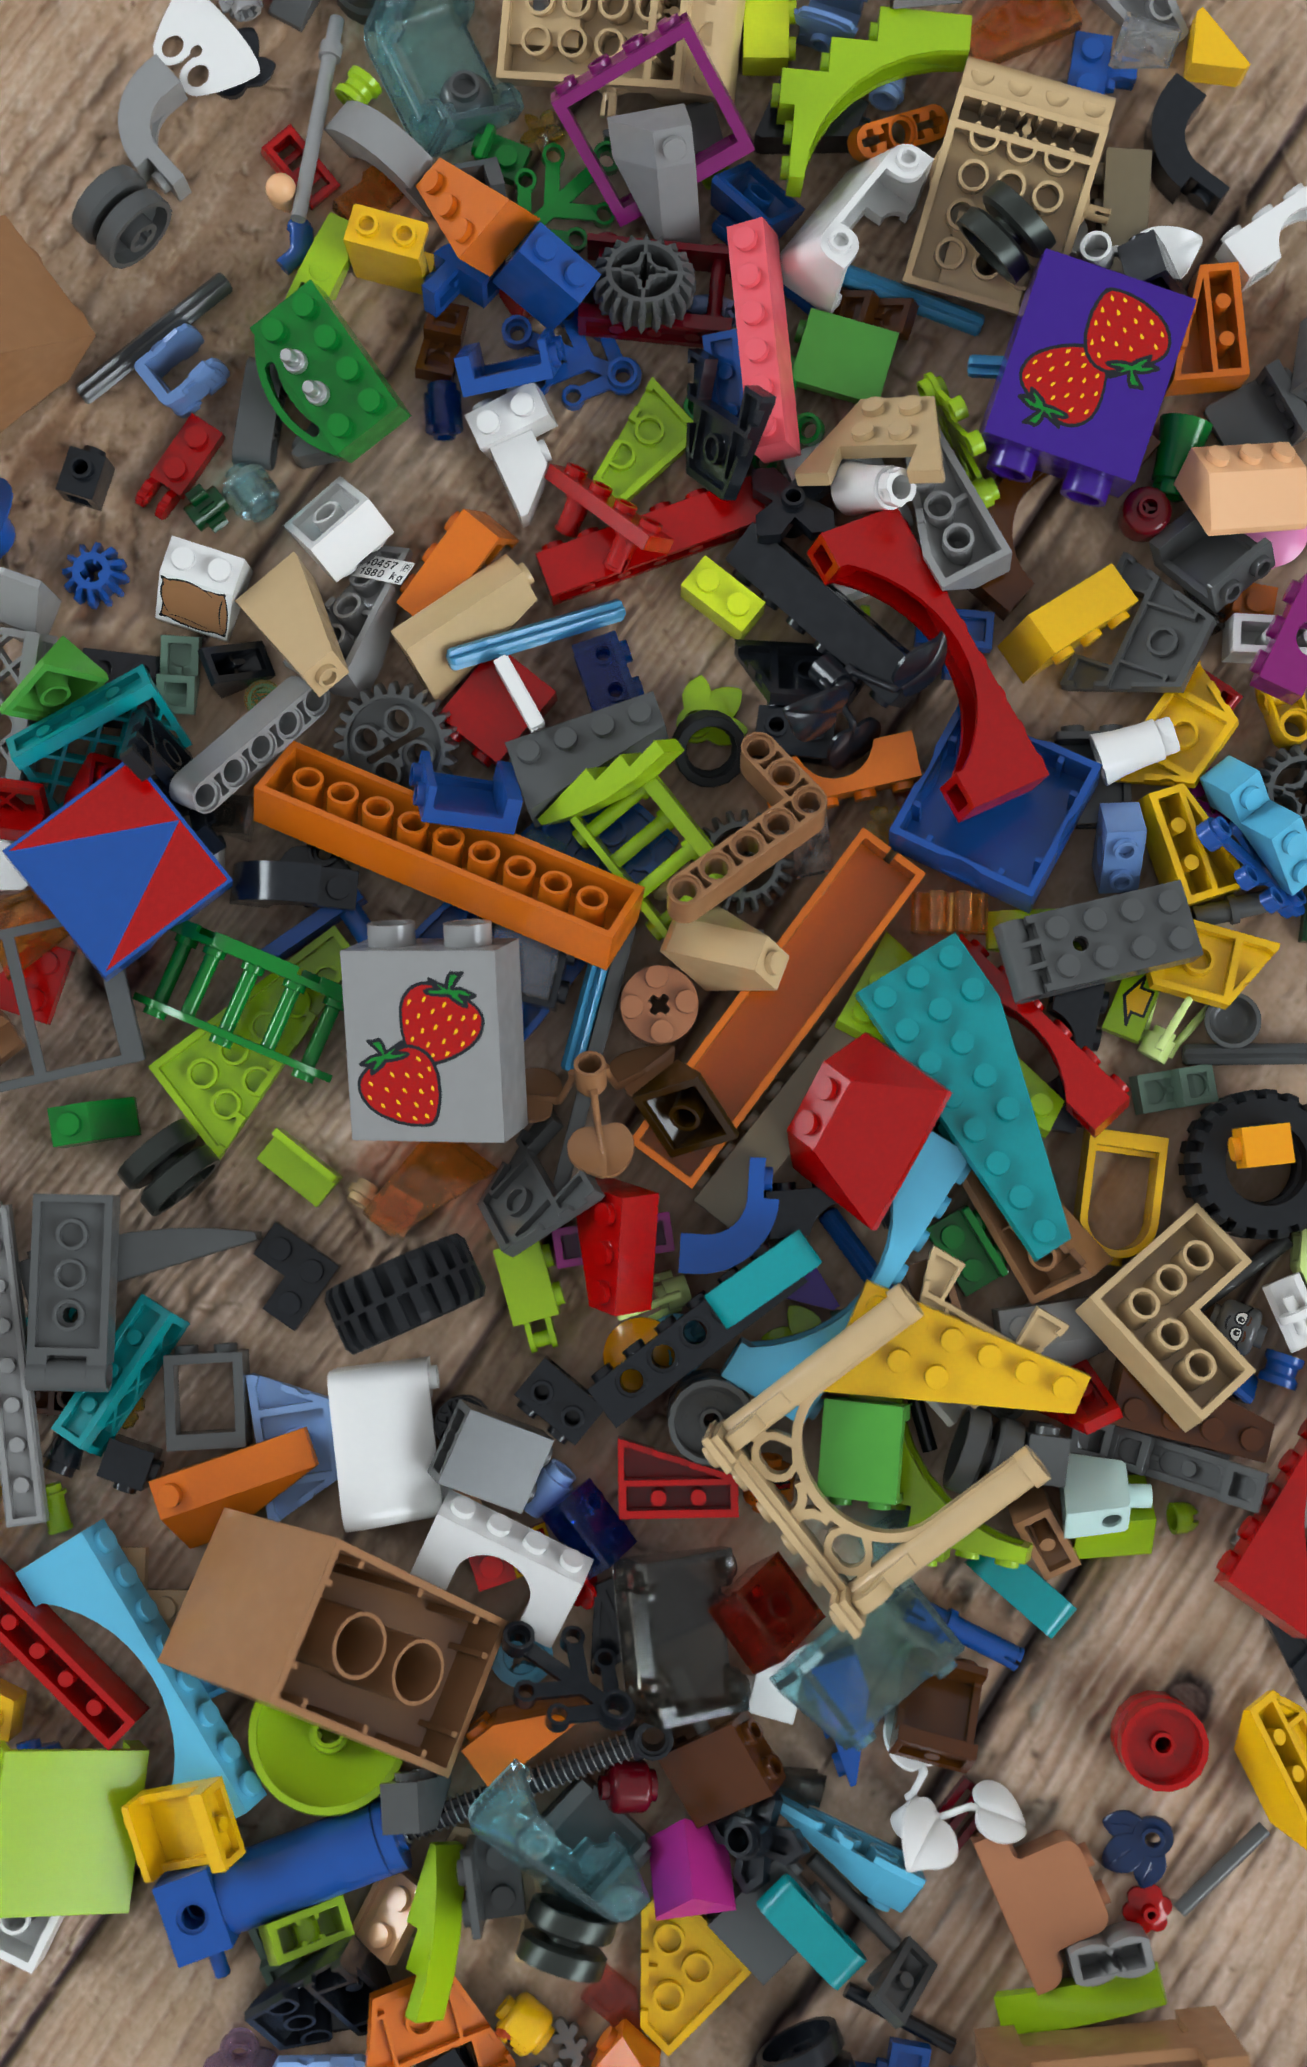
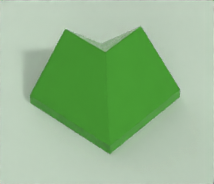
(54, 682)

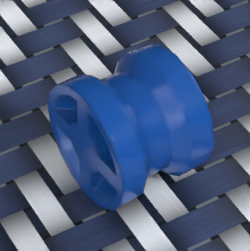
(1281, 1369)

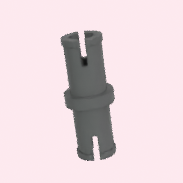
(1229, 909)

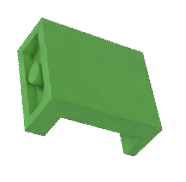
(842, 356)
(862, 1451)

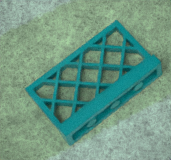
(78, 721)

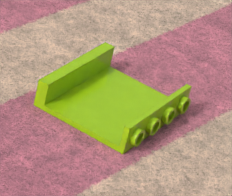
(66, 1829)

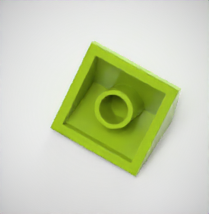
(1134, 1541)

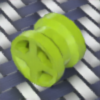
(358, 87)

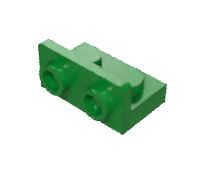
(964, 1238)

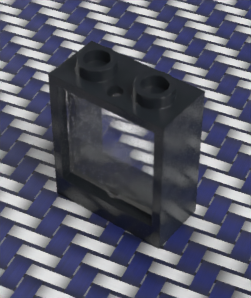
(540, 969)

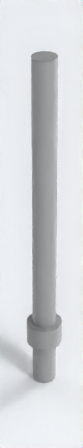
(330, 56)

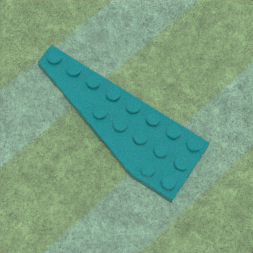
(954, 1028)

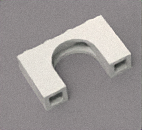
(471, 1529)

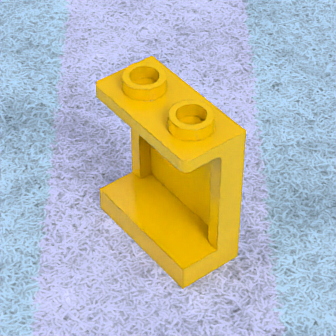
(388, 248)
(183, 1828)

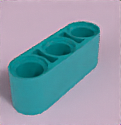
(763, 1279)
(1027, 1593)
(811, 1931)

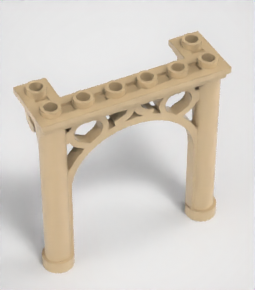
(919, 1543)

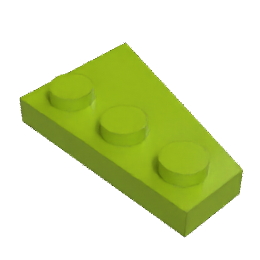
(646, 445)

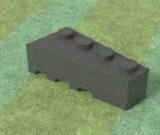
(557, 755)

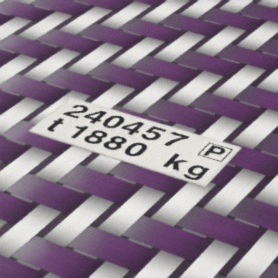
(384, 570)

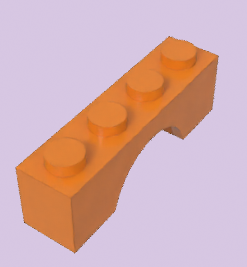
(890, 765)

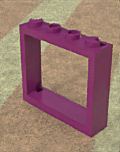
(634, 52)

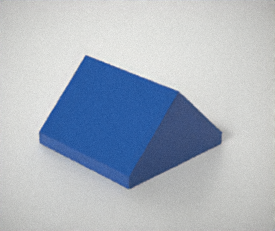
(749, 194)

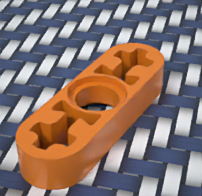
(883, 128)

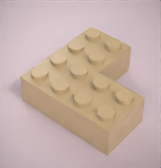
(1155, 1319)

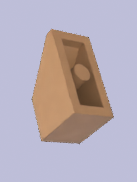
(1040, 1524)

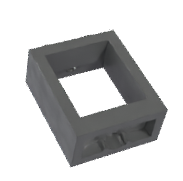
(237, 1437)

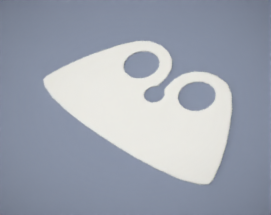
(223, 47)

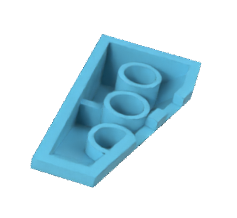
(863, 1859)

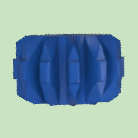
(109, 575)

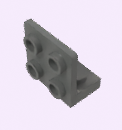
(491, 1885)

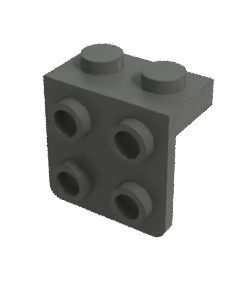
(1260, 411)

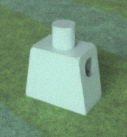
(1099, 1496)

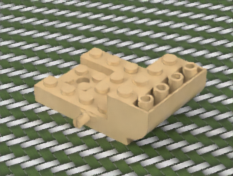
(570, 34)
(1034, 138)

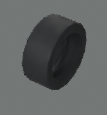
(730, 768)

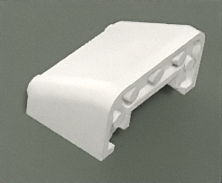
(826, 245)
(385, 1442)

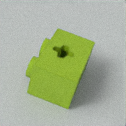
(306, 1931)

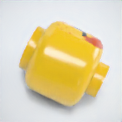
(524, 2024)

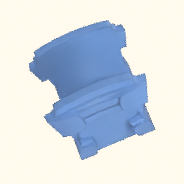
(827, 19)
(167, 353)

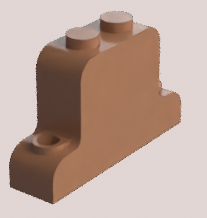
(1045, 1898)

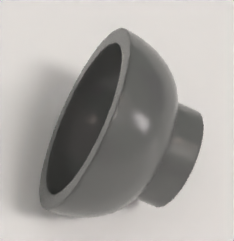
(466, 91)
(1235, 1025)

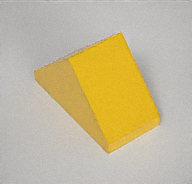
(1212, 55)

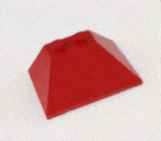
(864, 1126)

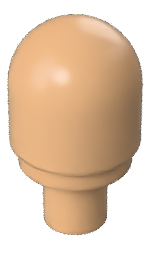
(281, 191)

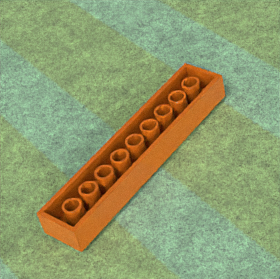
(476, 870)

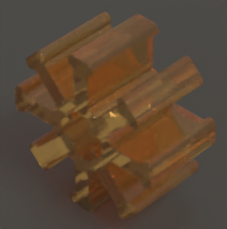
(949, 913)

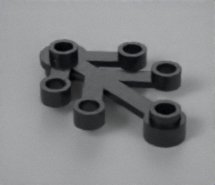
(570, 1681)

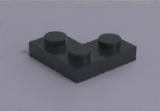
(305, 1273)

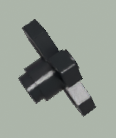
(789, 508)
(757, 1840)

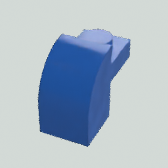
(456, 278)

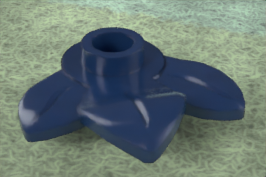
(1132, 1851)

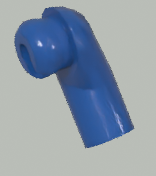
(300, 241)

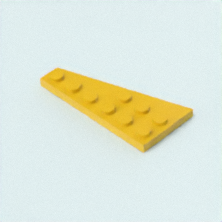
(959, 1364)

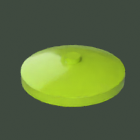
(315, 1767)

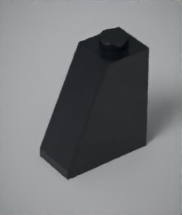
(769, 135)

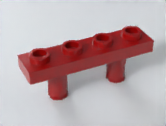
(618, 513)

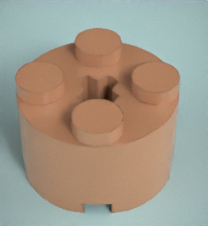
(659, 983)

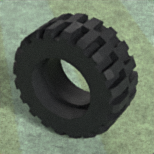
(1206, 1166)
(404, 1293)

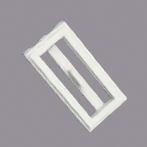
(519, 694)

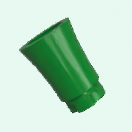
(1177, 435)

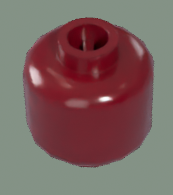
(1144, 514)
(628, 1787)

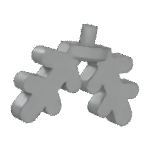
(573, 2048)

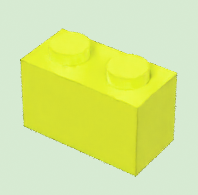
(767, 38)
(722, 598)

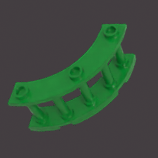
(254, 965)

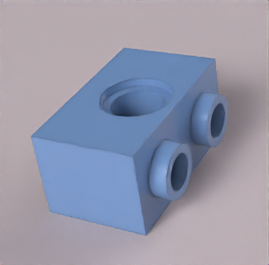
(1119, 847)

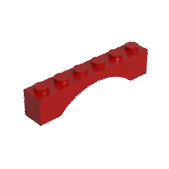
(1089, 1092)

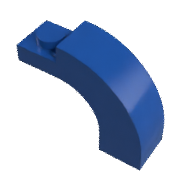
(730, 1247)

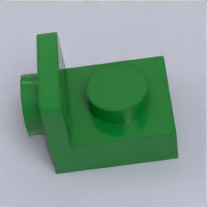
(509, 153)

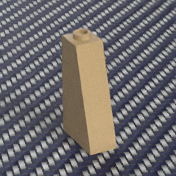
(471, 611)
(295, 621)

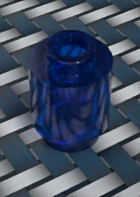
(443, 410)

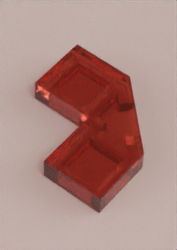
(613, 2000)

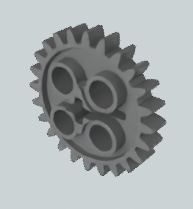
(378, 714)

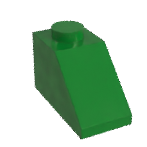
(93, 1122)

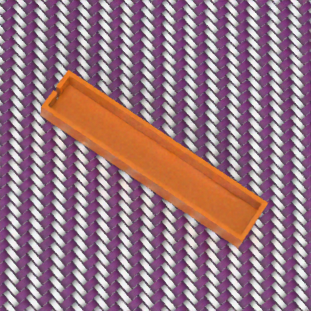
(767, 1026)

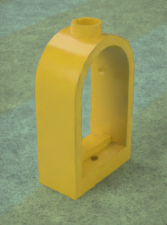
(1132, 1145)

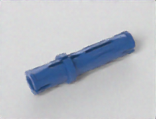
(981, 1639)

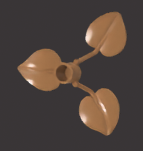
(598, 1149)

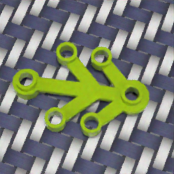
(964, 444)

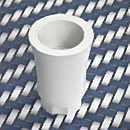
(870, 488)
(1133, 747)

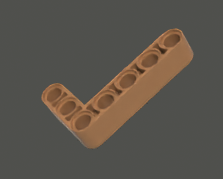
(754, 837)

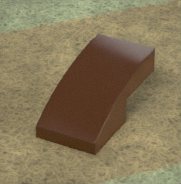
(887, 313)
(442, 343)

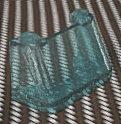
(415, 52)
(856, 1682)
(590, 1876)

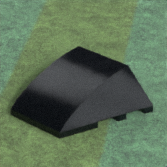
(319, 1996)

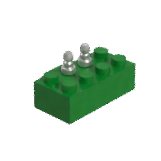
(325, 375)

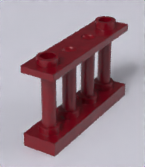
(683, 332)

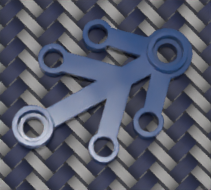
(579, 360)
(1216, 833)

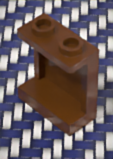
(940, 1719)
(723, 1769)

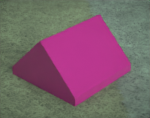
(690, 1872)

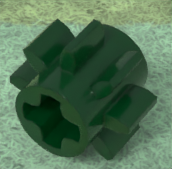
(207, 508)

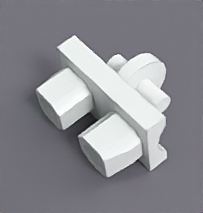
(1289, 1305)

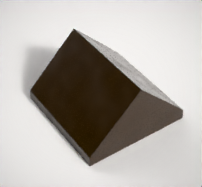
(683, 1111)

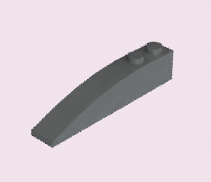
(162, 1248)

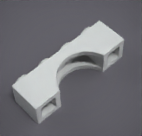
(1258, 242)

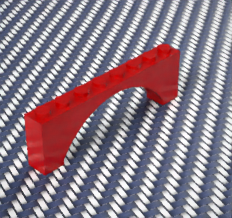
(887, 563)
(1271, 1555)

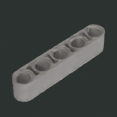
(248, 745)

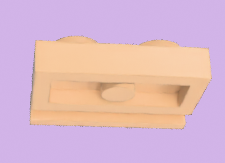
(384, 1915)

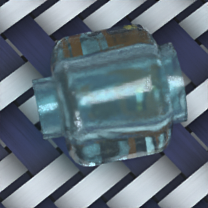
(251, 492)

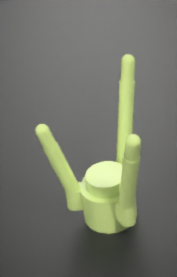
(1160, 1042)
(670, 1295)

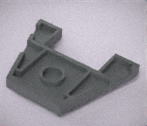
(1158, 647)
(523, 1201)

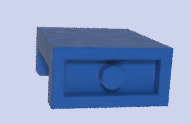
(480, 378)
(467, 800)

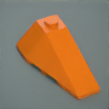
(240, 1480)

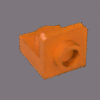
(1254, 600)

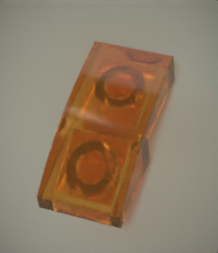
(373, 191)

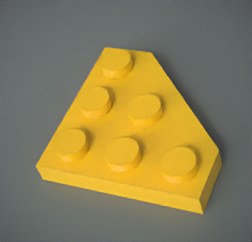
(682, 1976)

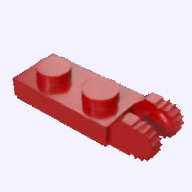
(181, 465)

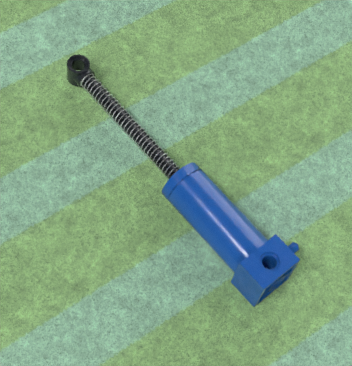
(334, 1857)

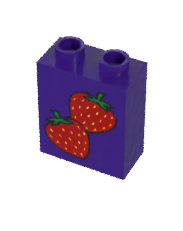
(1083, 378)

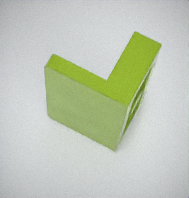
(299, 1167)

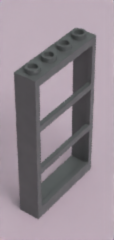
(120, 1004)

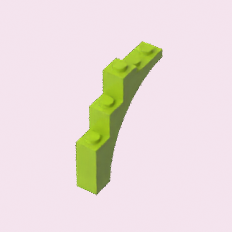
(897, 47)
(927, 1497)

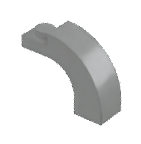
(143, 108)
(381, 142)

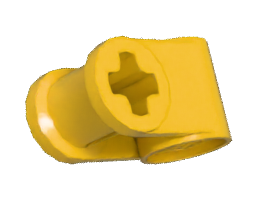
(1277, 713)

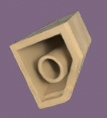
(725, 953)

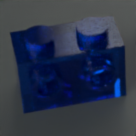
(607, 676)
(590, 1526)

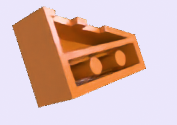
(474, 217)
(1215, 341)
(466, 548)

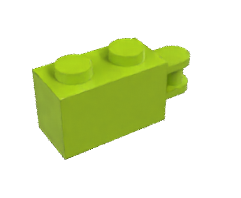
(531, 1291)

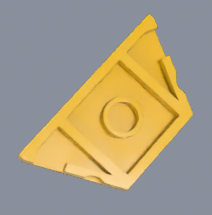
(1202, 728)
(1221, 972)

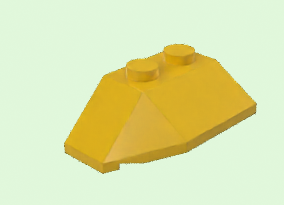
(1274, 1757)

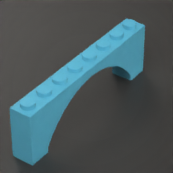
(920, 1198)
(99, 1582)

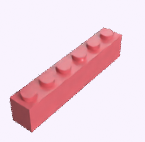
(764, 331)

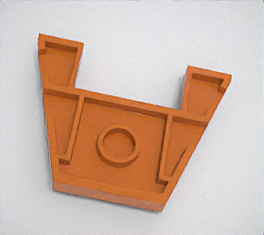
(402, 2043)

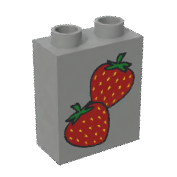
(434, 1034)

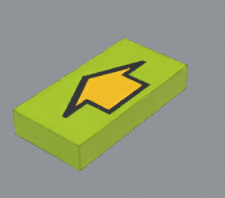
(1131, 1009)

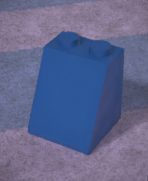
(546, 277)

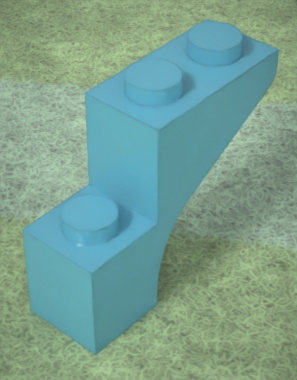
(1270, 828)

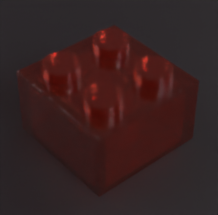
(766, 1613)

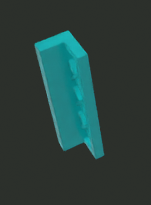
(137, 1342)

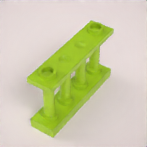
(669, 816)

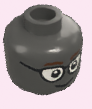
(1239, 1325)

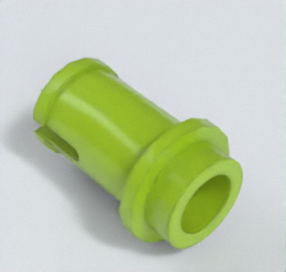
(58, 1510)

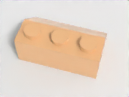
(1245, 488)

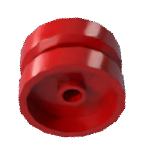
(1180, 1738)

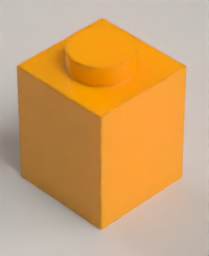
(1261, 1145)

